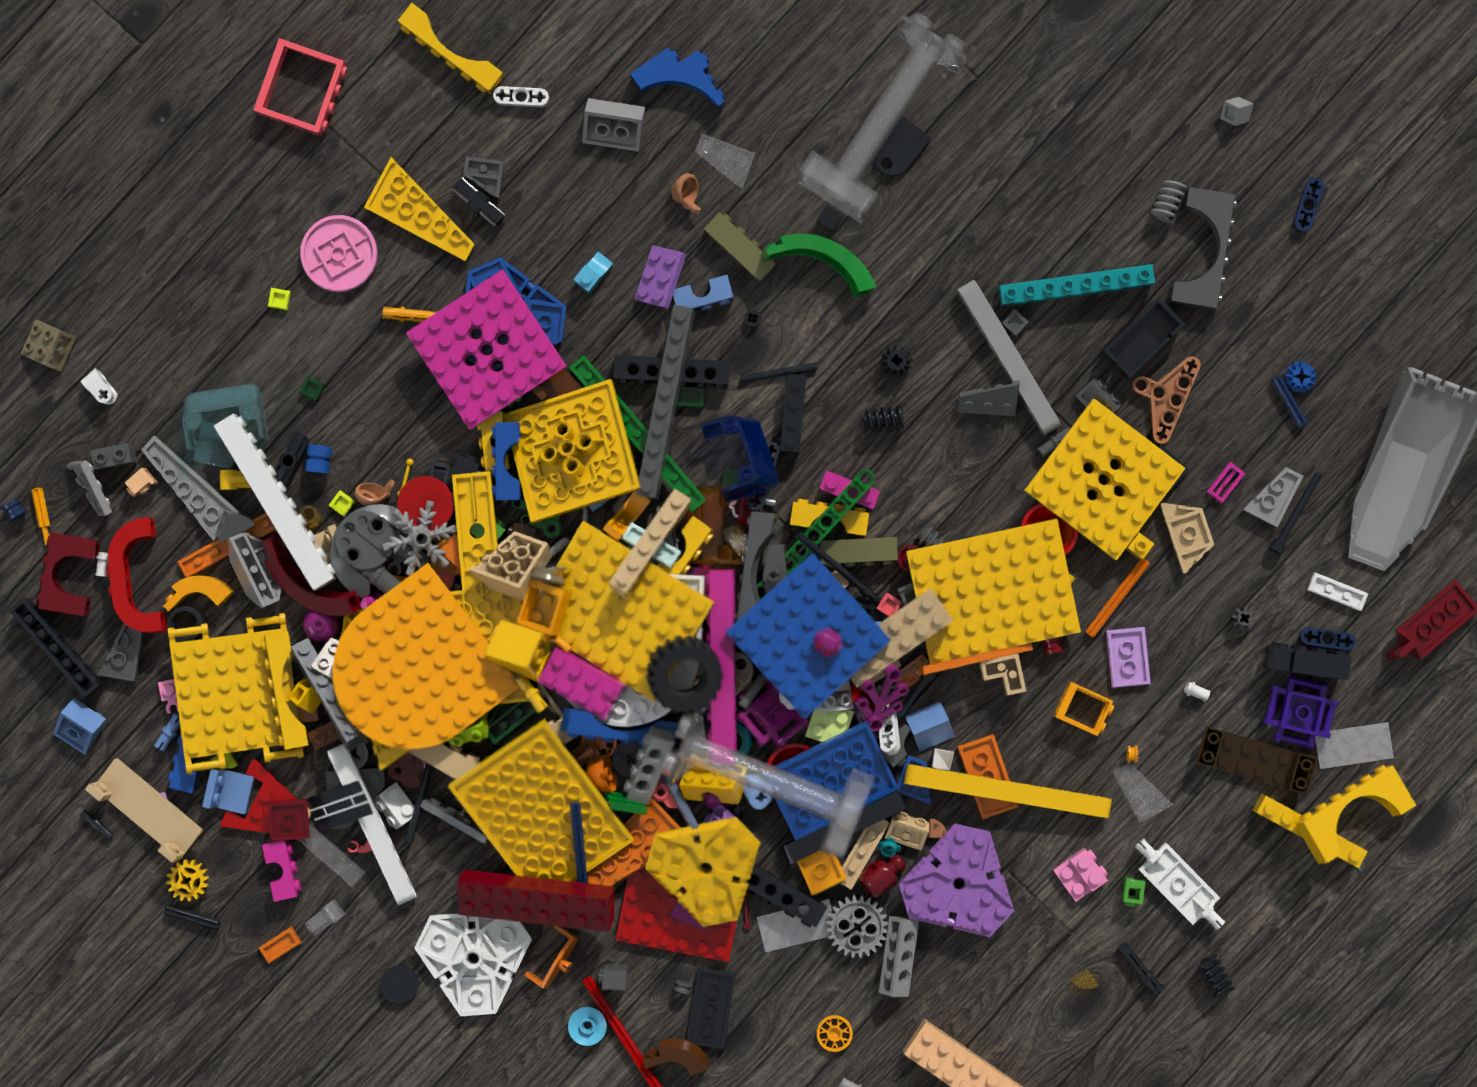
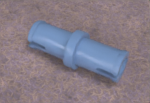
(168, 732)

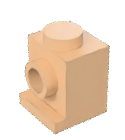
(140, 482)

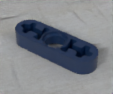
(1307, 190)
(1314, 631)

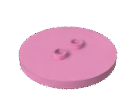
(339, 253)

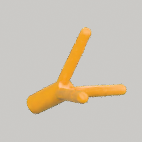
(560, 642)

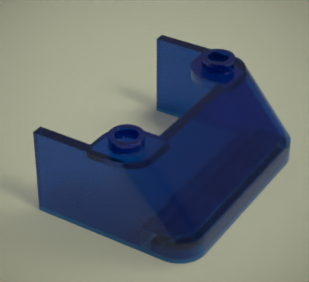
(761, 472)

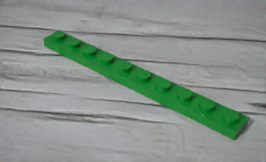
(638, 435)

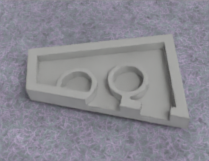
(1275, 497)

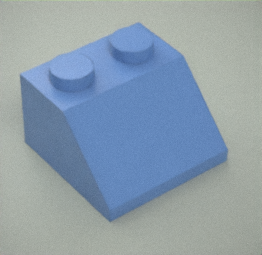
(79, 726)

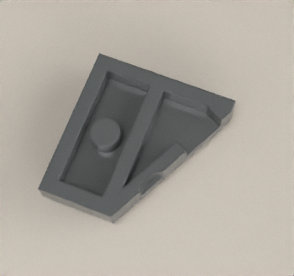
(485, 174)

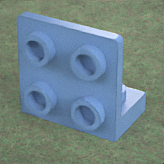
(228, 790)

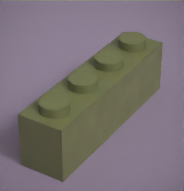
(739, 247)
(861, 551)

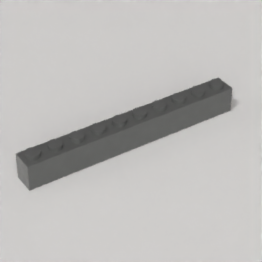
(666, 401)

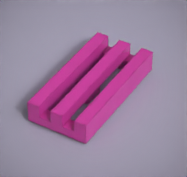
(1219, 478)

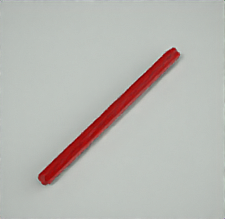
(620, 1031)

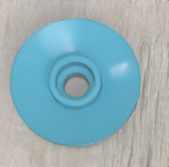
(584, 1035)

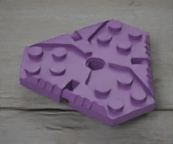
(979, 904)

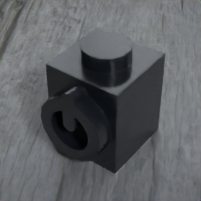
(466, 464)

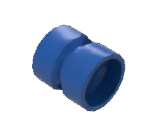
(318, 459)

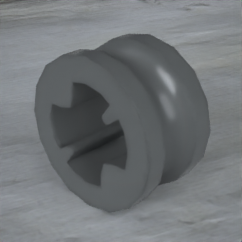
(682, 987)

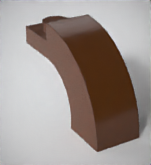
(678, 1051)

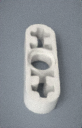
(506, 101)
(893, 735)

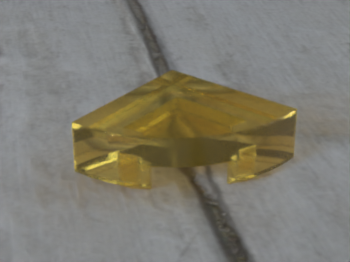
(1085, 980)

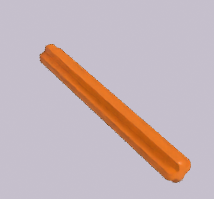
(1117, 597)

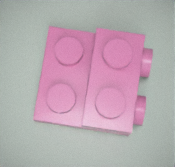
(1081, 874)

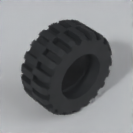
(690, 698)

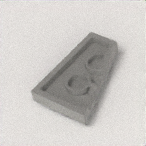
(94, 488)

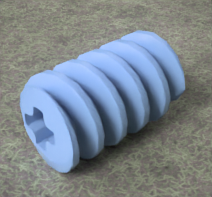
(756, 799)

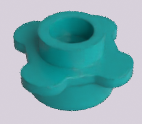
(889, 847)

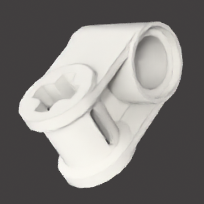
(97, 385)

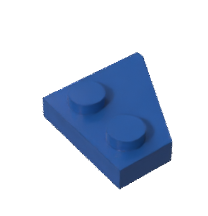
(917, 792)

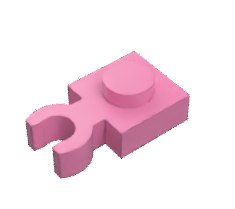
(168, 693)

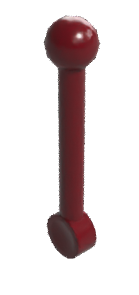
(747, 925)

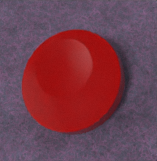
(415, 496)

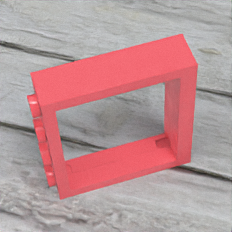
(271, 77)

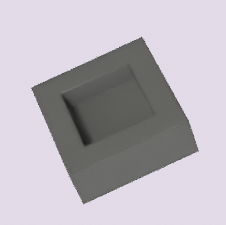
(1014, 322)

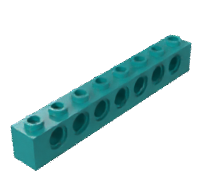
(1076, 285)

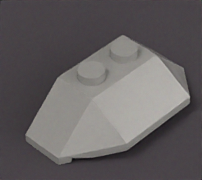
(247, 560)

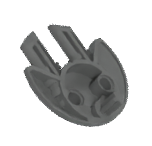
(358, 535)

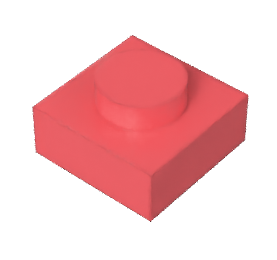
(889, 604)

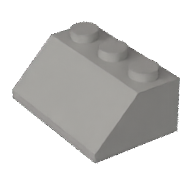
(613, 124)

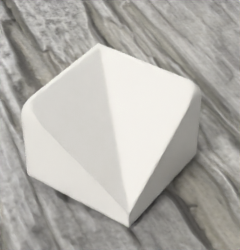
(942, 759)

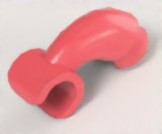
(361, 848)

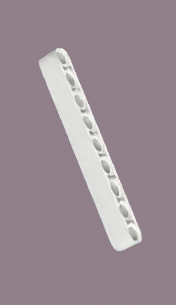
(375, 829)

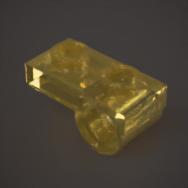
(314, 522)
(735, 538)

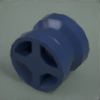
(14, 510)

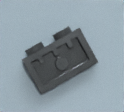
(1098, 390)

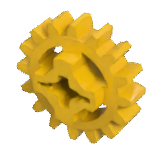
(190, 886)

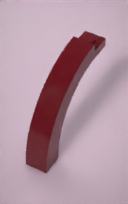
(297, 586)

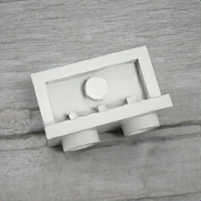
(395, 806)

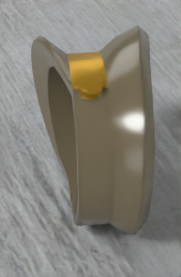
(550, 575)

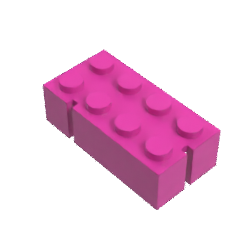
(582, 682)

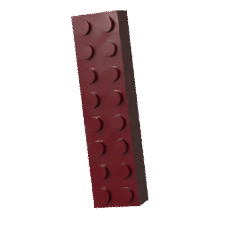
(536, 900)

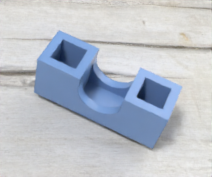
(719, 293)

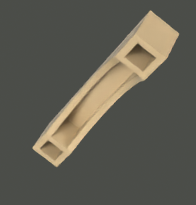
(647, 545)

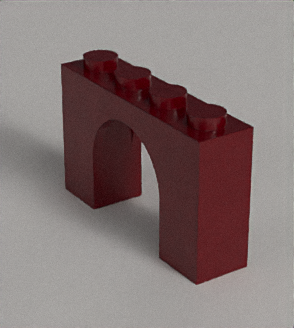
(52, 595)

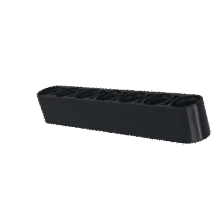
(870, 814)

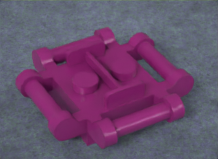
(770, 717)

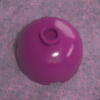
(321, 627)

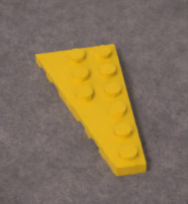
(409, 207)

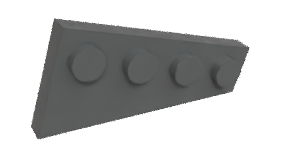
(454, 818)

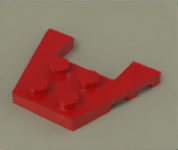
(258, 815)

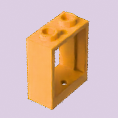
(529, 603)
(1064, 703)

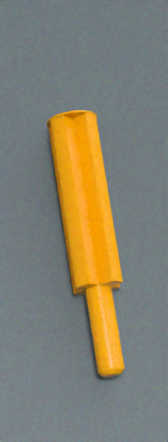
(41, 511)

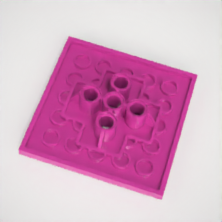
(447, 342)

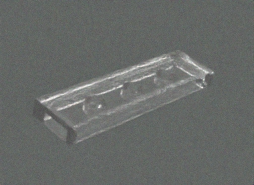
(332, 857)

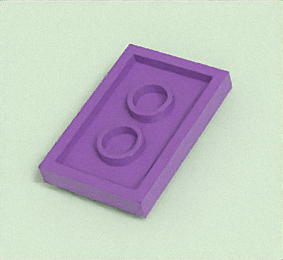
(660, 276)

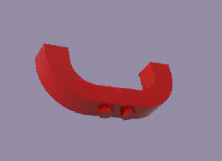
(120, 580)

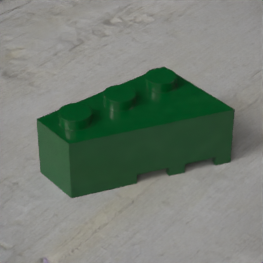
(509, 719)

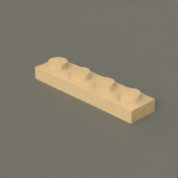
(862, 852)

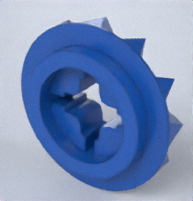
(1294, 383)

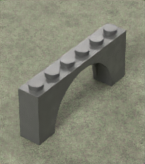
(1217, 211)

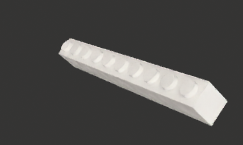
(275, 502)

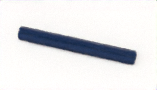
(578, 839)

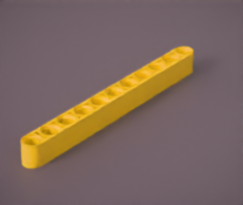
(1007, 791)

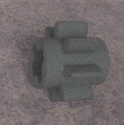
(1248, 619)

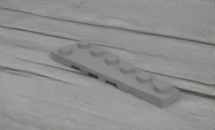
(193, 490)

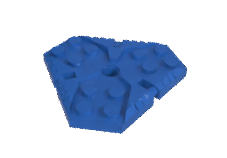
(545, 308)

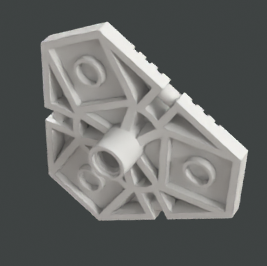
(479, 985)

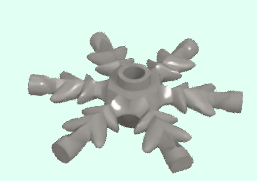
(425, 542)

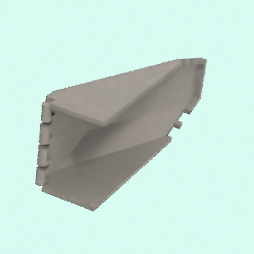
(1410, 465)

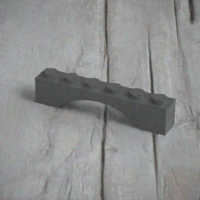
(761, 531)
(304, 656)

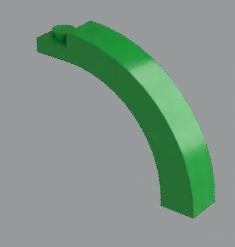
(828, 251)

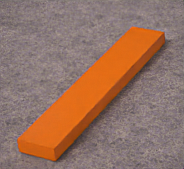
(217, 551)
(973, 659)

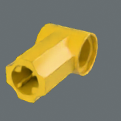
(232, 480)

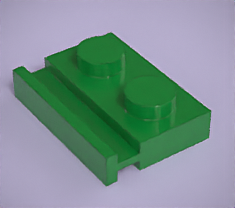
(619, 802)

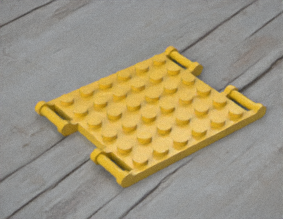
(227, 694)

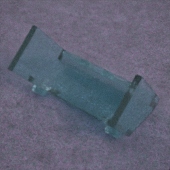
(245, 396)

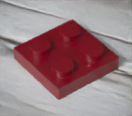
(289, 820)

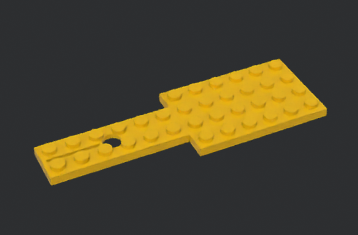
(480, 602)

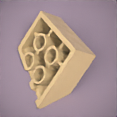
(512, 564)

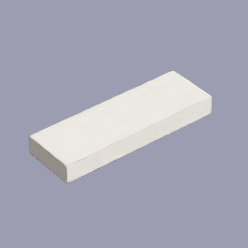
(1337, 591)

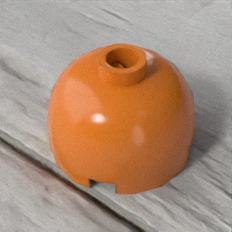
(601, 775)

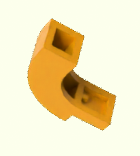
(628, 513)
(212, 587)

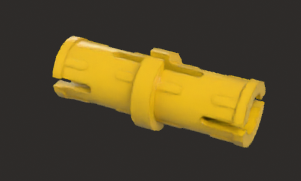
(531, 694)

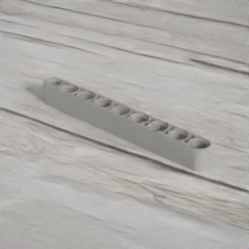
(1008, 357)

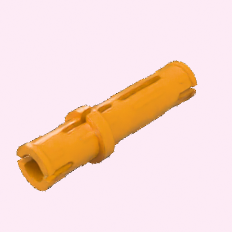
(406, 314)

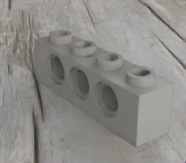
(643, 790)
(898, 956)

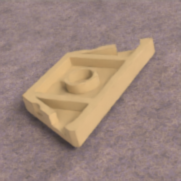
(1187, 532)

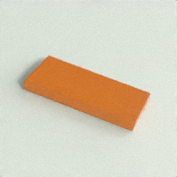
(984, 759)

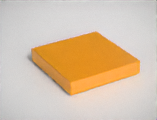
(821, 871)

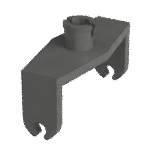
(775, 566)

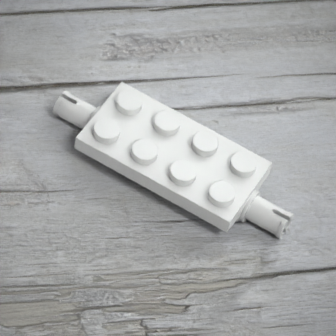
(1179, 883)

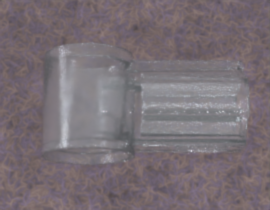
(328, 915)

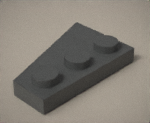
(992, 401)
(124, 656)

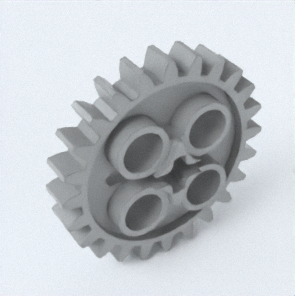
(846, 912)

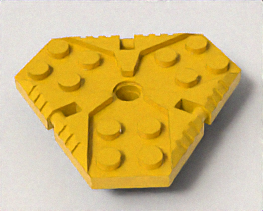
(710, 892)

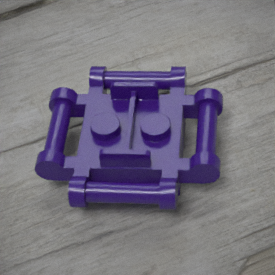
(1301, 712)

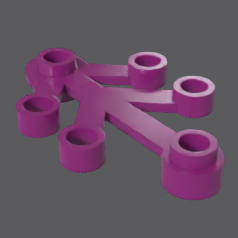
(876, 718)

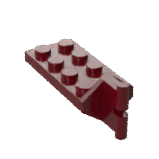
(1433, 622)

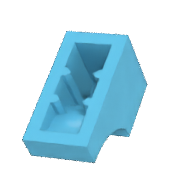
(593, 272)

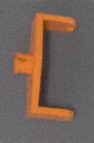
(560, 962)

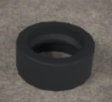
(185, 609)

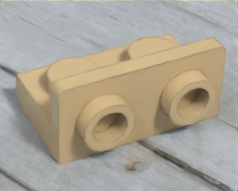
(908, 830)

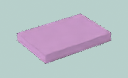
(1128, 657)

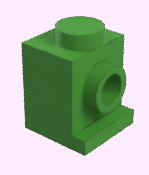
(1137, 897)

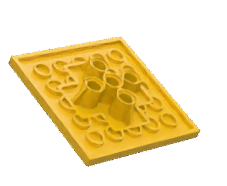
(603, 467)
(1142, 474)

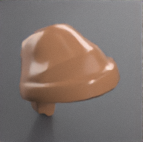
(686, 191)
(373, 493)

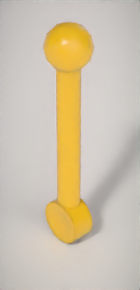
(409, 462)

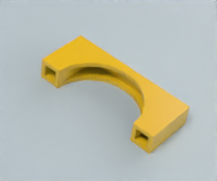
(1320, 826)

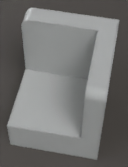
(1236, 111)

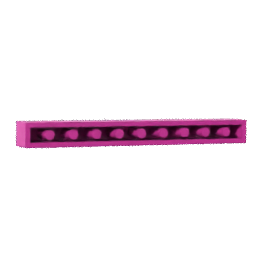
(721, 618)

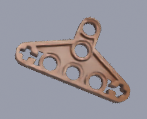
(1163, 405)

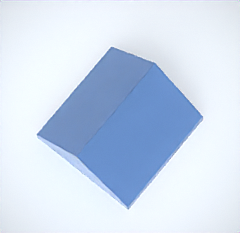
(930, 726)

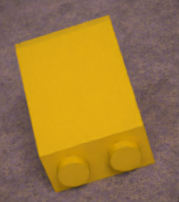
(519, 649)

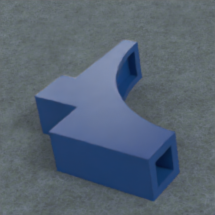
(690, 72)

